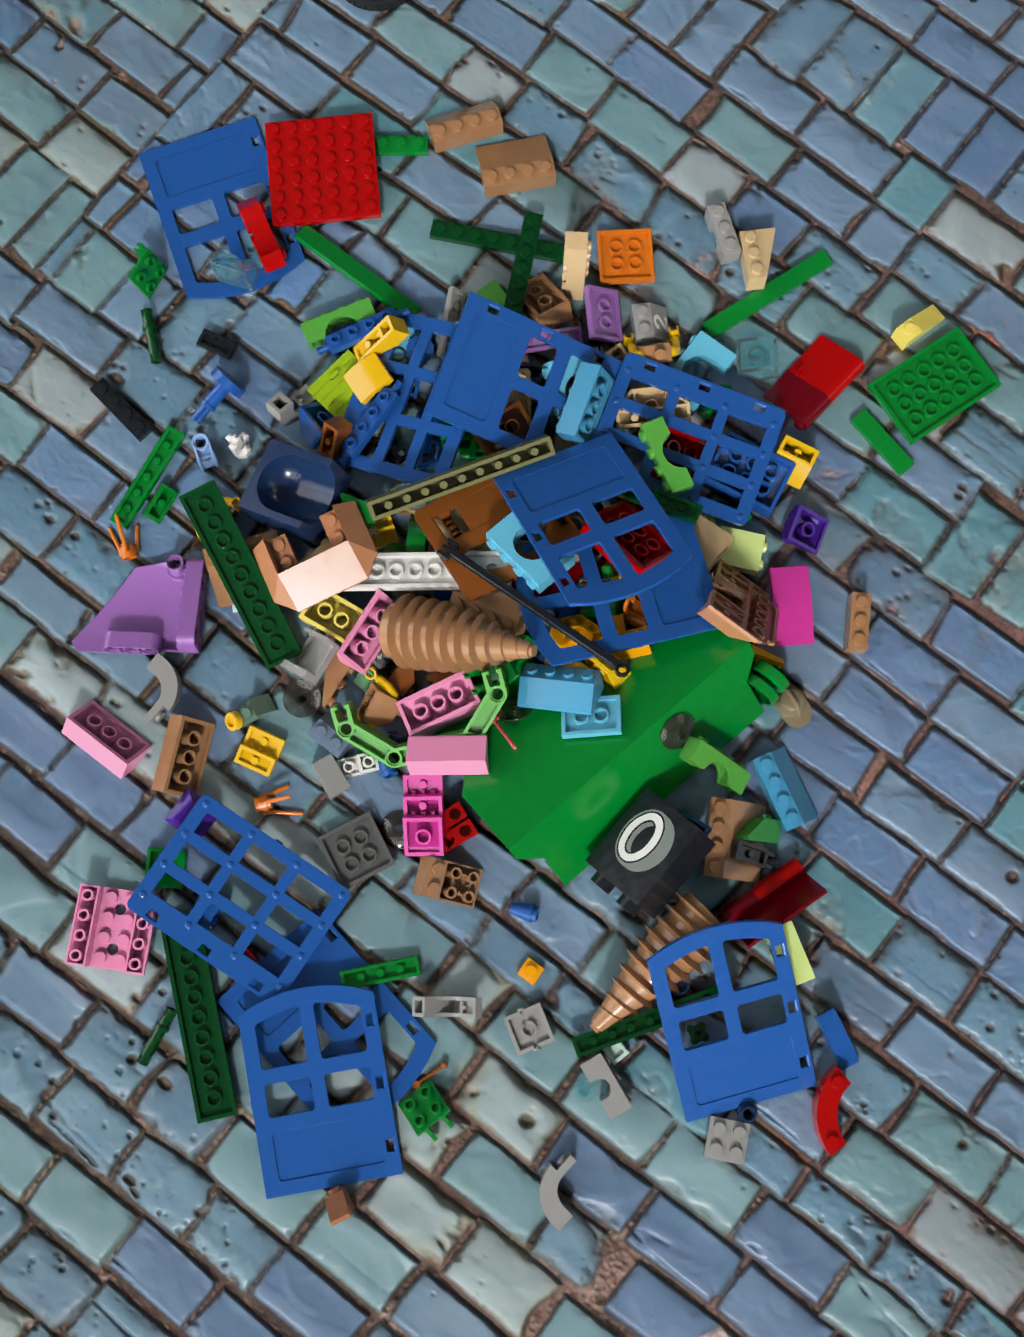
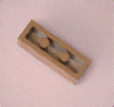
(857, 623)

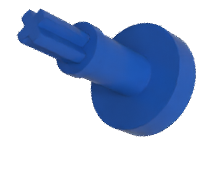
(225, 384)

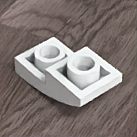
(358, 765)

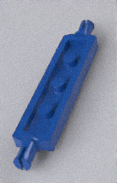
(356, 332)
(370, 422)

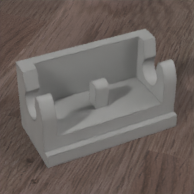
(330, 776)

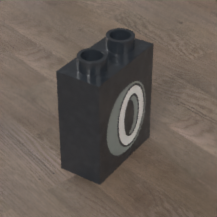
(648, 855)

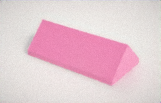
(363, 640)
(447, 755)

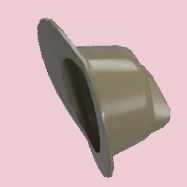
(794, 707)

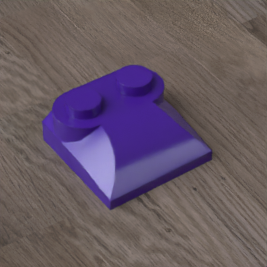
(804, 529)
(182, 809)

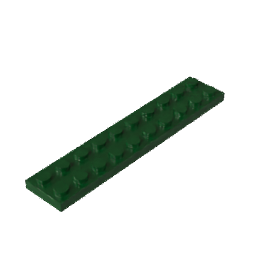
(240, 574)
(200, 1032)

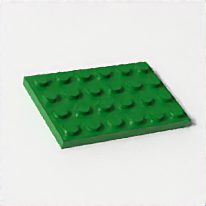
(934, 386)

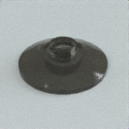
(292, 696)
(510, 711)
(677, 731)
(389, 832)

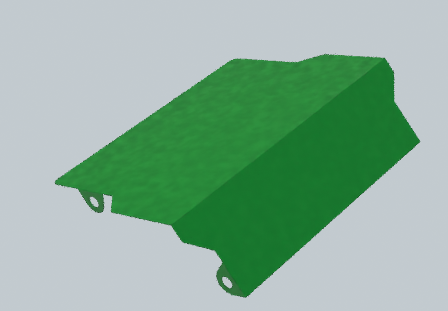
(566, 794)

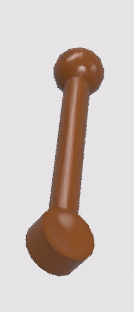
(444, 1064)

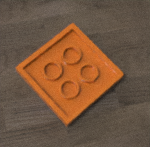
(625, 256)

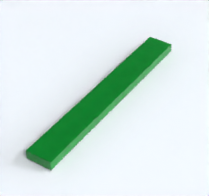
(354, 270)
(772, 291)

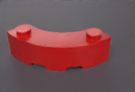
(262, 238)
(825, 1109)

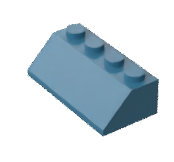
(585, 403)
(560, 688)
(783, 789)

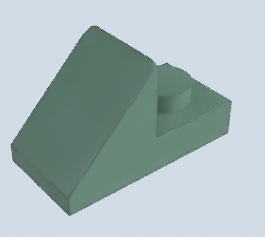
(256, 709)

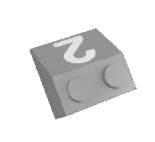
(649, 323)

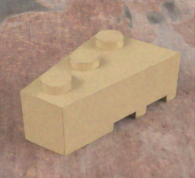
(755, 256)

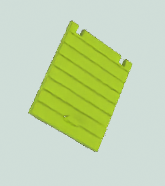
(335, 393)

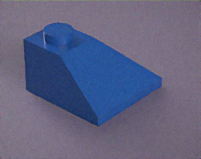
(311, 422)

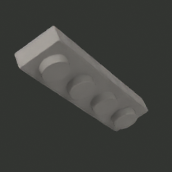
(453, 309)

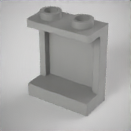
(315, 656)

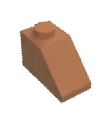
(338, 1204)

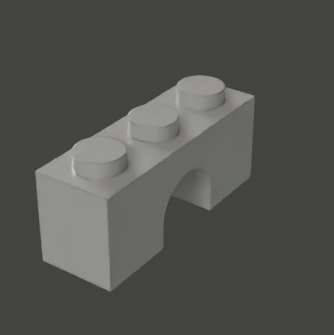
(719, 222)
(616, 1099)

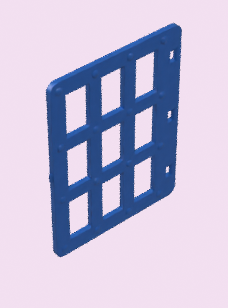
(719, 398)
(396, 418)
(192, 935)

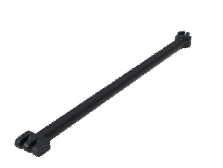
(452, 552)

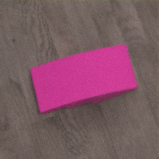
(792, 596)
(423, 815)

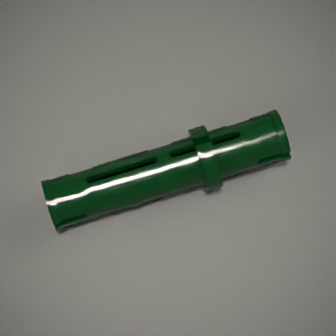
(150, 328)
(161, 1028)

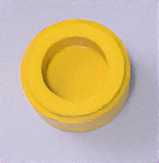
(233, 720)

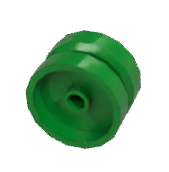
(766, 682)

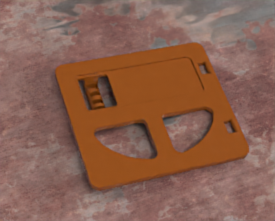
(481, 509)

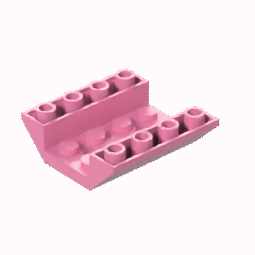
(99, 925)

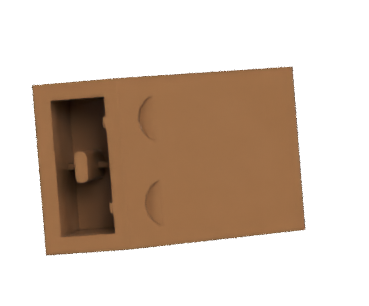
(447, 881)

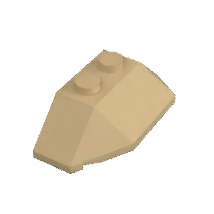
(653, 398)

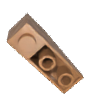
(335, 681)

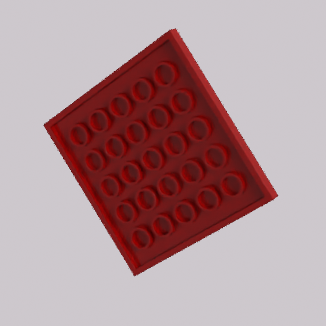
(322, 170)

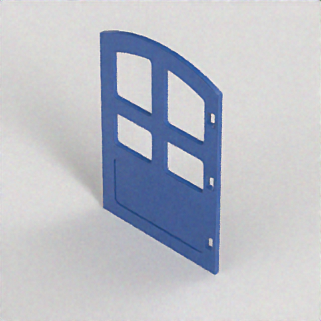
(207, 169)
(485, 368)
(573, 483)
(667, 608)
(324, 969)
(743, 1064)
(329, 1142)

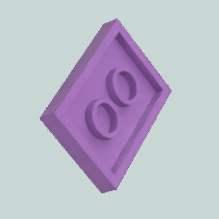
(603, 314)

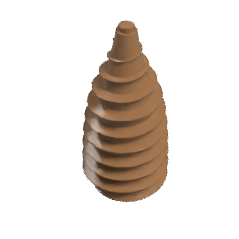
(446, 637)
(634, 985)

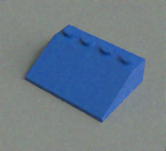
(772, 485)

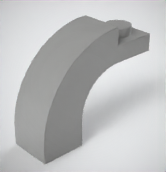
(287, 409)
(170, 688)
(446, 1006)
(553, 1207)

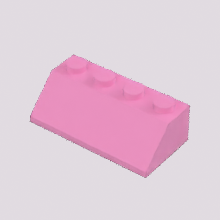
(439, 705)
(105, 738)

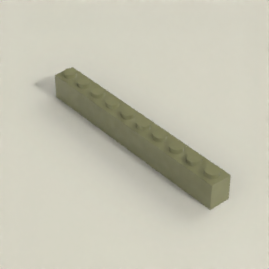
(460, 477)

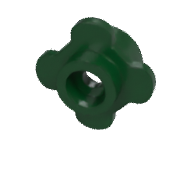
(692, 1032)

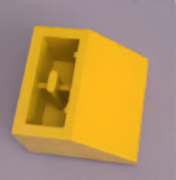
(802, 455)

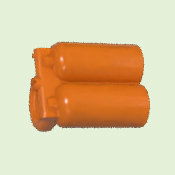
(633, 613)

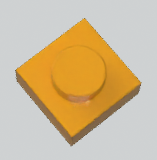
(530, 971)

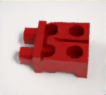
(460, 833)

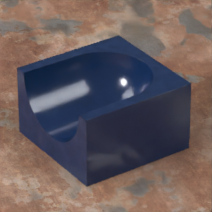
(294, 490)

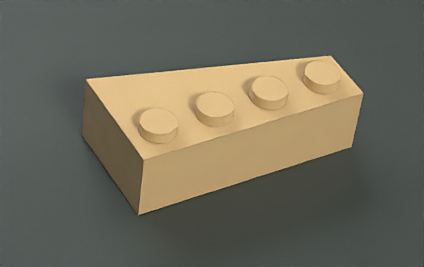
(575, 264)

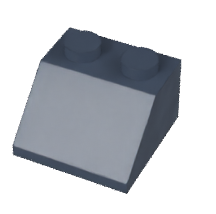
(326, 735)

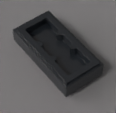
(217, 344)

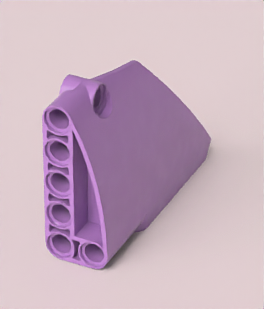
(152, 612)

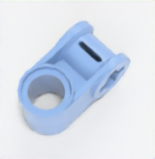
(205, 455)

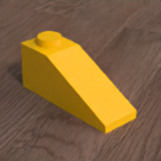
(382, 337)

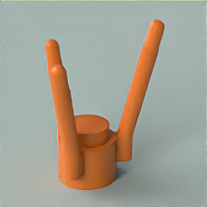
(127, 549)
(265, 803)

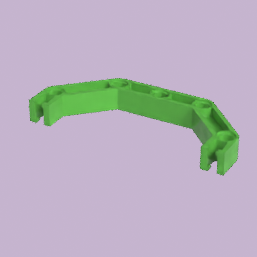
(381, 746)

